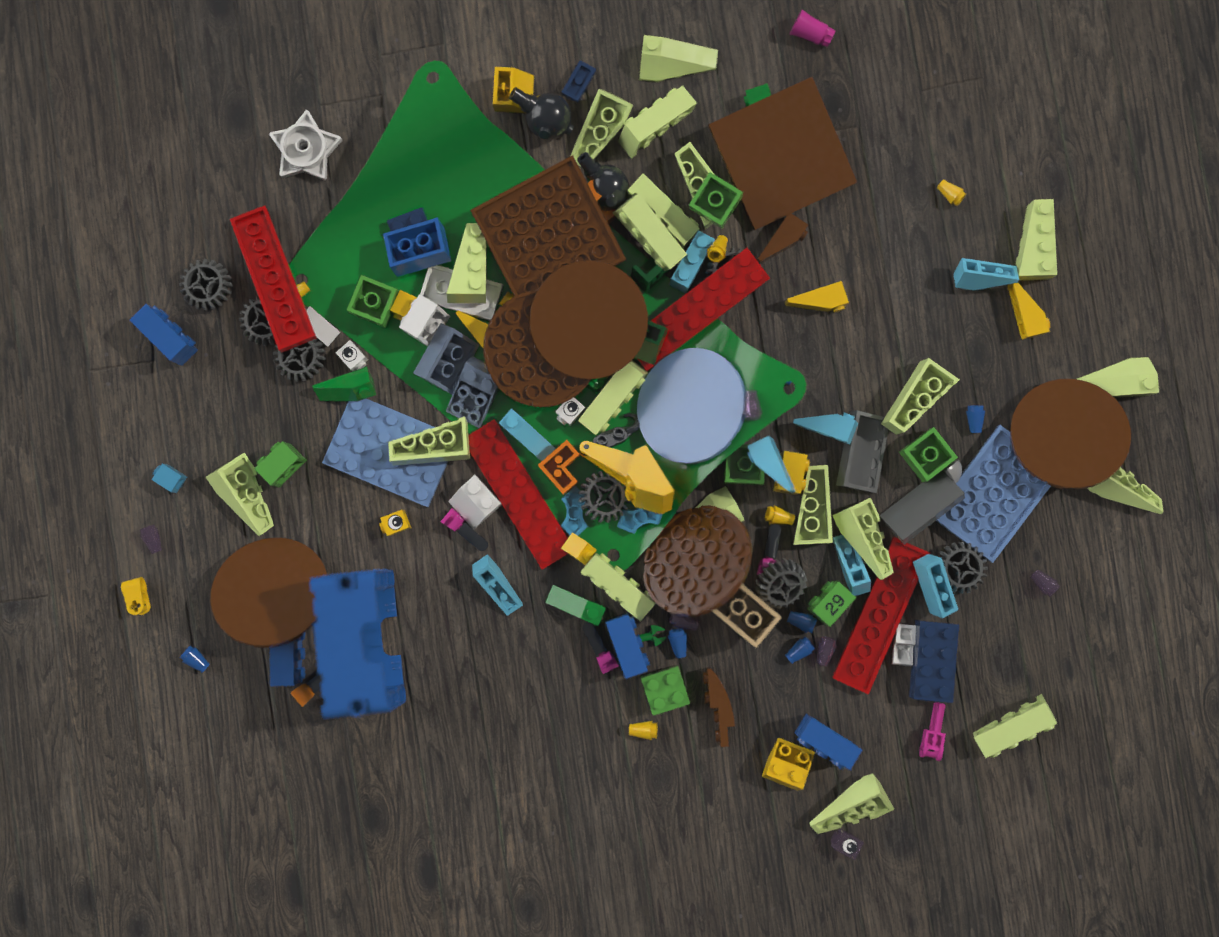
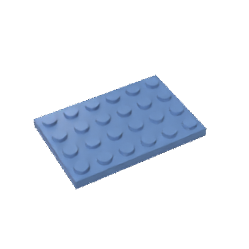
(363, 451)
(996, 497)

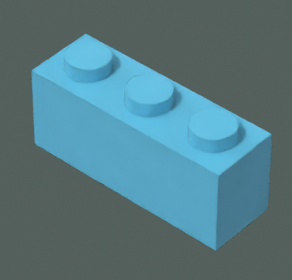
(691, 262)
(935, 585)

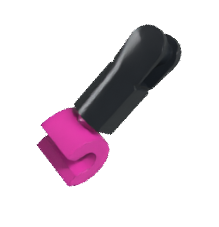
(454, 521)
(771, 547)
(605, 659)

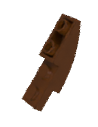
(718, 698)

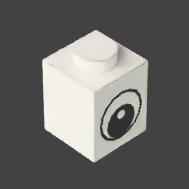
(352, 356)
(569, 411)

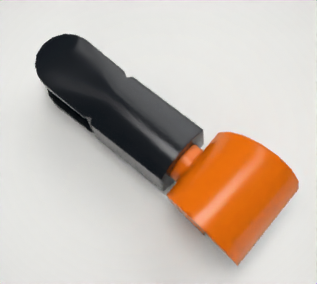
(305, 692)

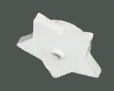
(295, 138)

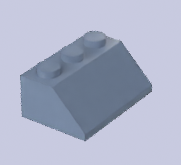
(445, 358)

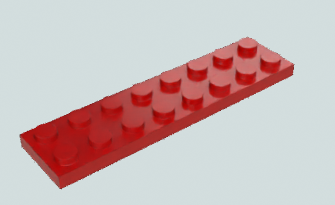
(273, 279)
(708, 302)
(518, 493)
(879, 619)

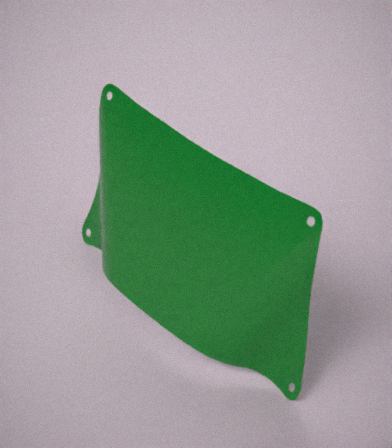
(448, 161)

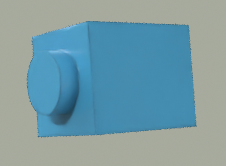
(168, 477)

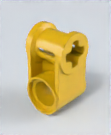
(134, 594)

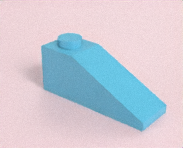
(980, 274)
(833, 426)
(526, 435)
(767, 457)
(852, 567)
(496, 584)

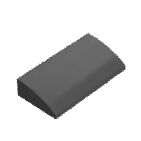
(864, 456)
(922, 507)

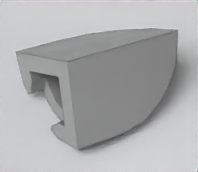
(953, 470)

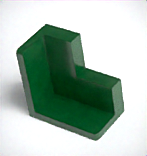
(648, 274)

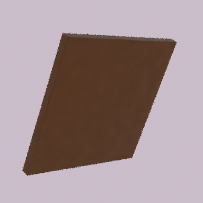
(782, 153)
(546, 226)

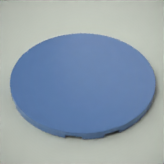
(691, 405)

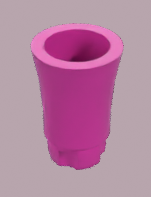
(812, 29)

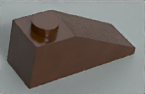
(786, 236)

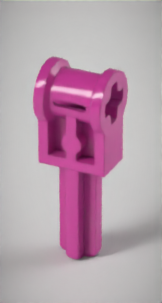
(933, 738)

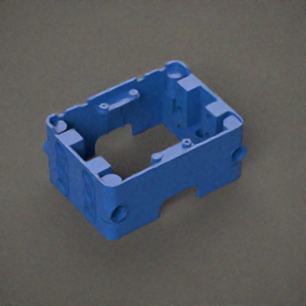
(350, 645)

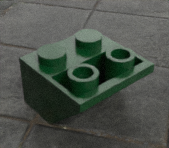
(652, 343)

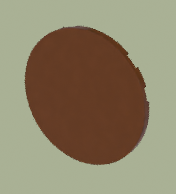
(588, 319)
(517, 363)
(1070, 434)
(697, 561)
(265, 592)

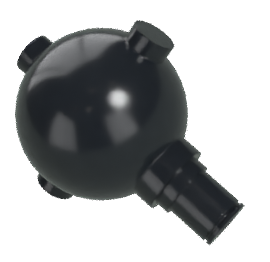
(546, 114)
(607, 181)

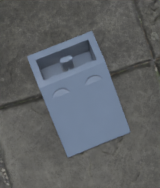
(473, 393)

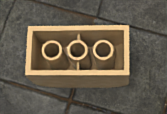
(748, 616)

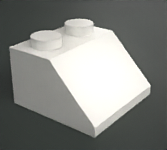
(423, 320)
(474, 502)

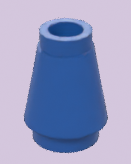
(975, 418)
(802, 621)
(678, 641)
(801, 649)
(194, 659)

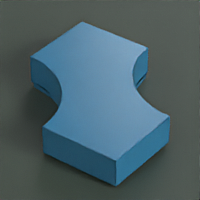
(635, 518)
(574, 519)

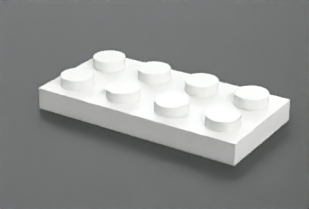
(436, 287)

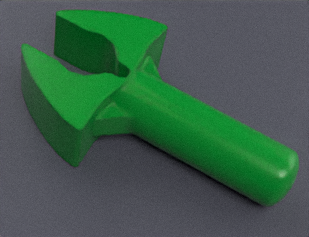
(649, 636)

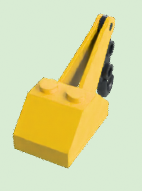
(638, 472)

